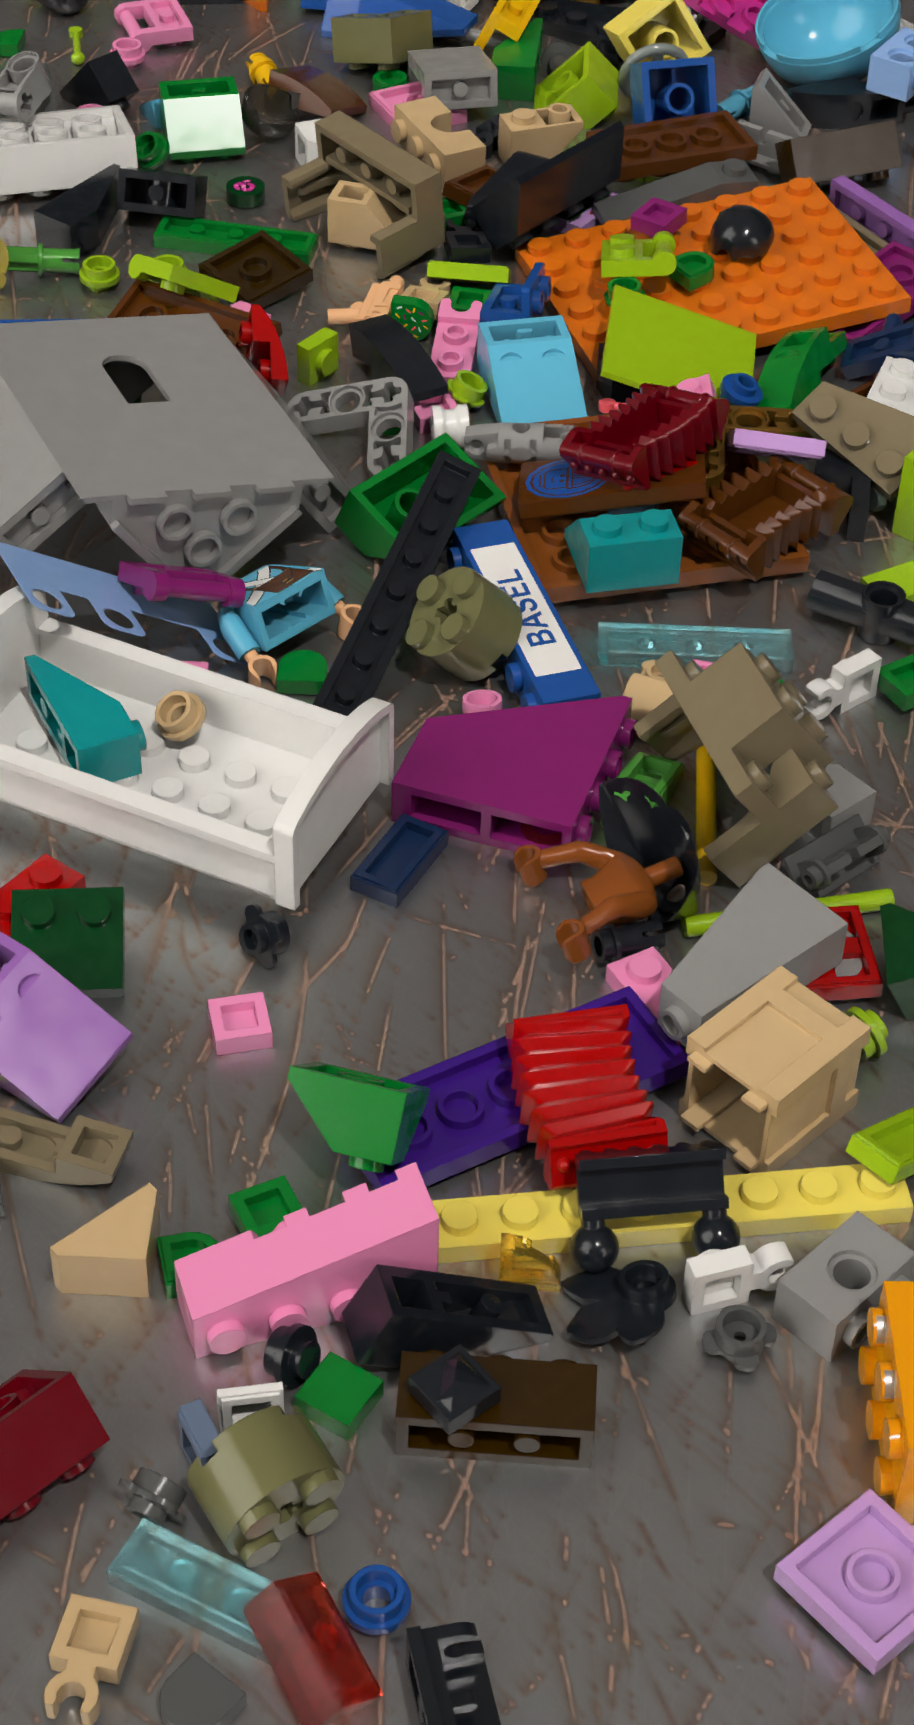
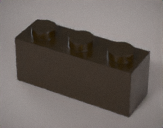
(846, 152)
(541, 1416)

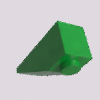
(519, 63)

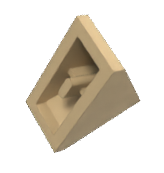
(112, 1251)

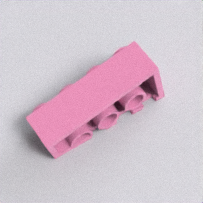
(306, 1266)

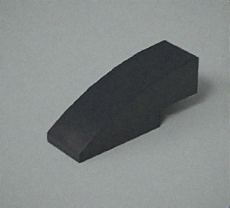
(396, 353)

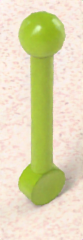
(76, 33)

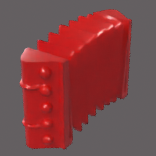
(579, 1088)

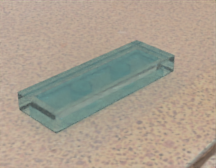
(189, 1584)

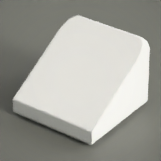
(244, 1400)

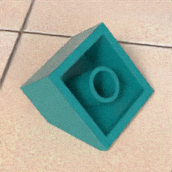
(626, 550)

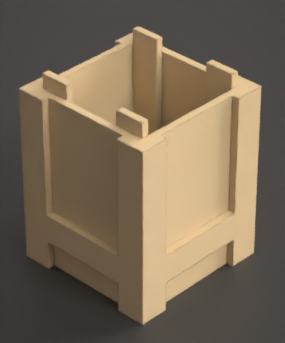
(772, 1071)

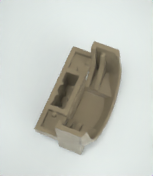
(745, 726)

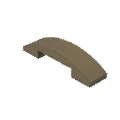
(61, 1154)

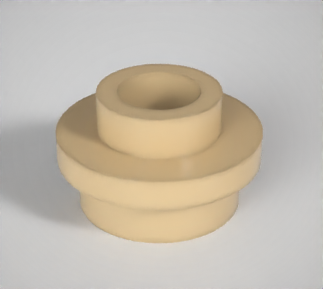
(180, 715)

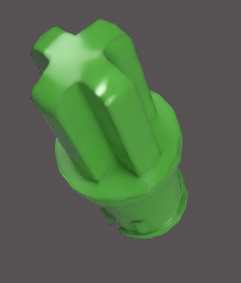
(43, 259)

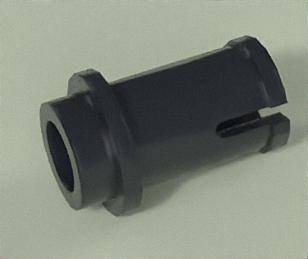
(618, 942)

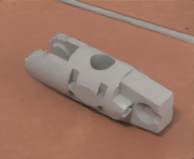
(515, 441)

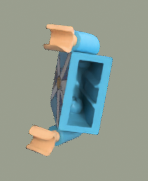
(276, 608)

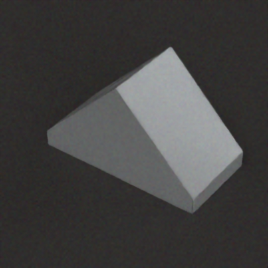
(775, 109)

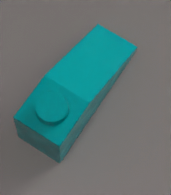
(85, 723)

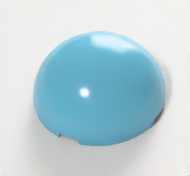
(824, 38)

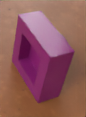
(658, 216)

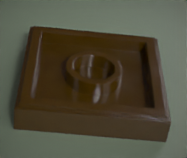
(260, 269)

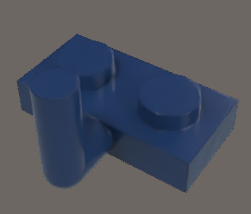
(867, 353)

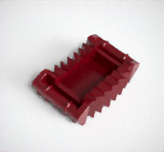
(646, 436)

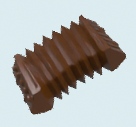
(763, 514)

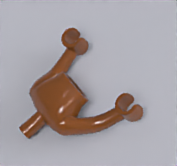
(615, 894)

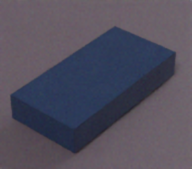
(399, 860)

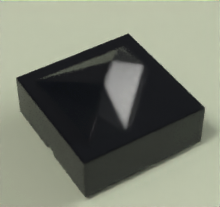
(454, 1389)

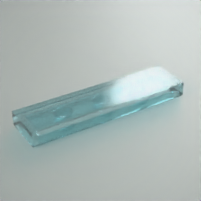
(637, 642)

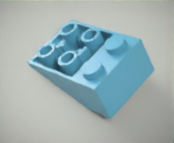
(530, 370)

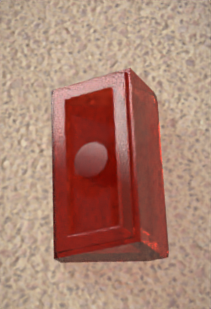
(311, 1650)

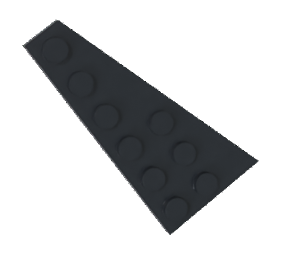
(584, 21)

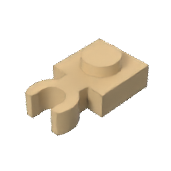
(429, 293)
(89, 1648)

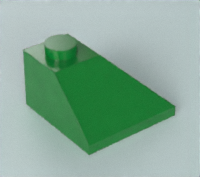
(360, 1112)

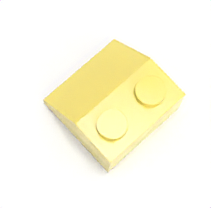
(656, 22)

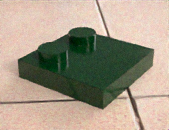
(76, 934)

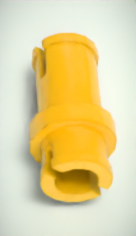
(260, 68)

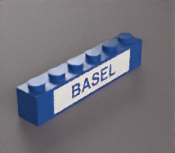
(545, 660)

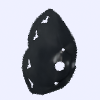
(651, 837)

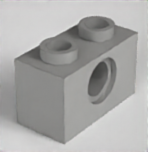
(834, 1285)

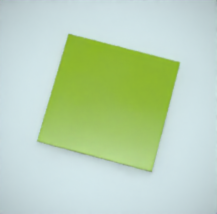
(670, 344)

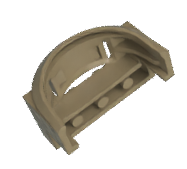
(362, 156)

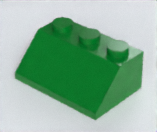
(380, 505)

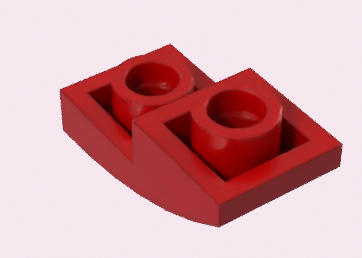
(264, 348)

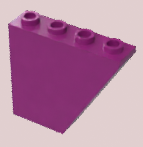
(515, 767)

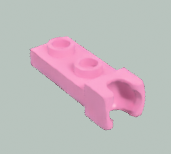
(456, 339)

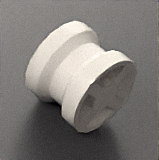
(449, 421)

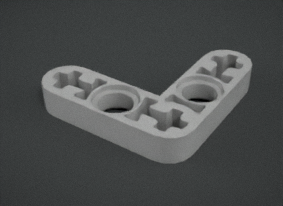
(378, 416)

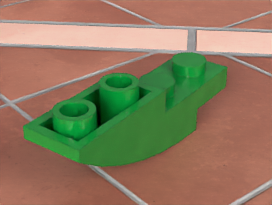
(796, 365)

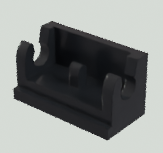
(449, 1679)

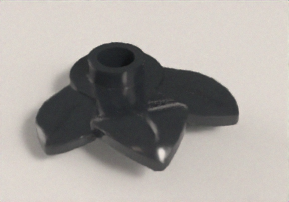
(620, 1303)

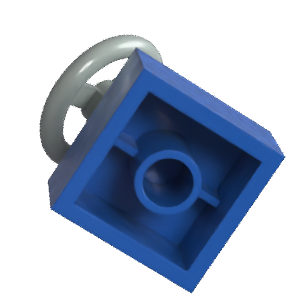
(668, 87)

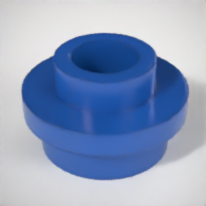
(741, 390)
(376, 1583)

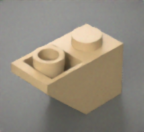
(538, 131)
(357, 213)

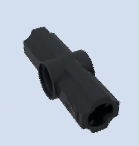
(875, 609)

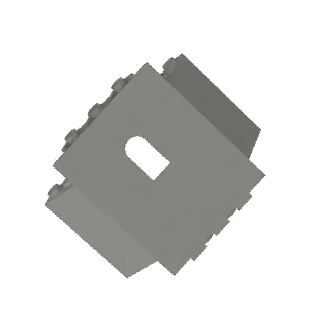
(174, 478)

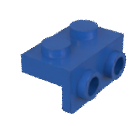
(518, 300)

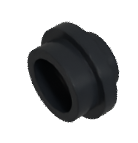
(292, 1354)

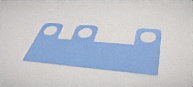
(106, 592)

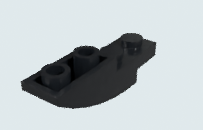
(846, 104)

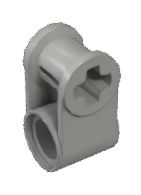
(23, 86)

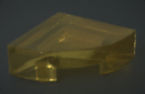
(527, 1265)

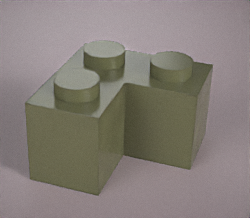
(380, 38)

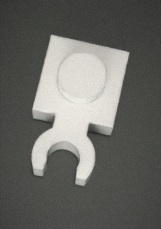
(850, 684)
(728, 1275)

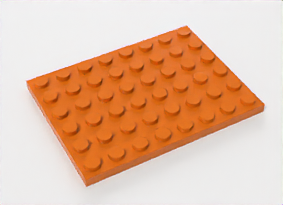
(807, 279)

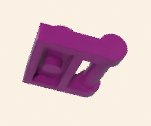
(189, 583)

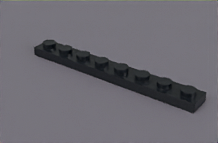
(393, 593)

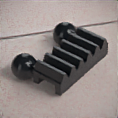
(648, 1184)

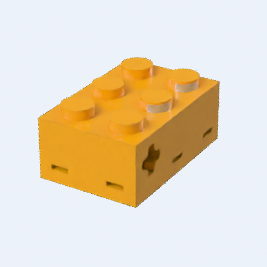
(889, 1371)

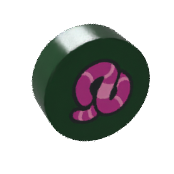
(245, 192)

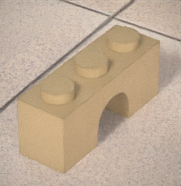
(425, 132)

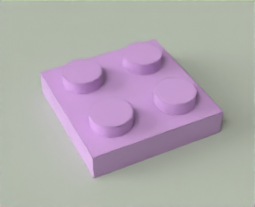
(858, 1580)

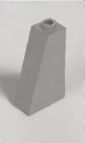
(760, 929)

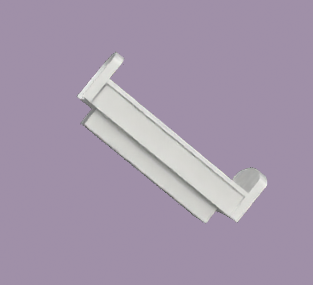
(238, 801)

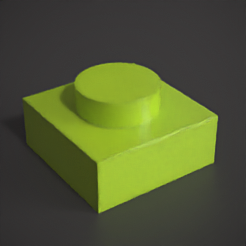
(317, 356)

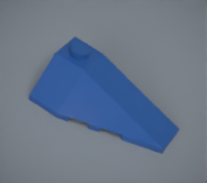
(446, 17)

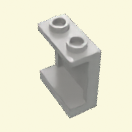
(455, 76)

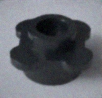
(264, 935)

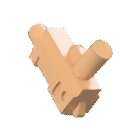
(375, 304)

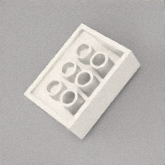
(62, 149)

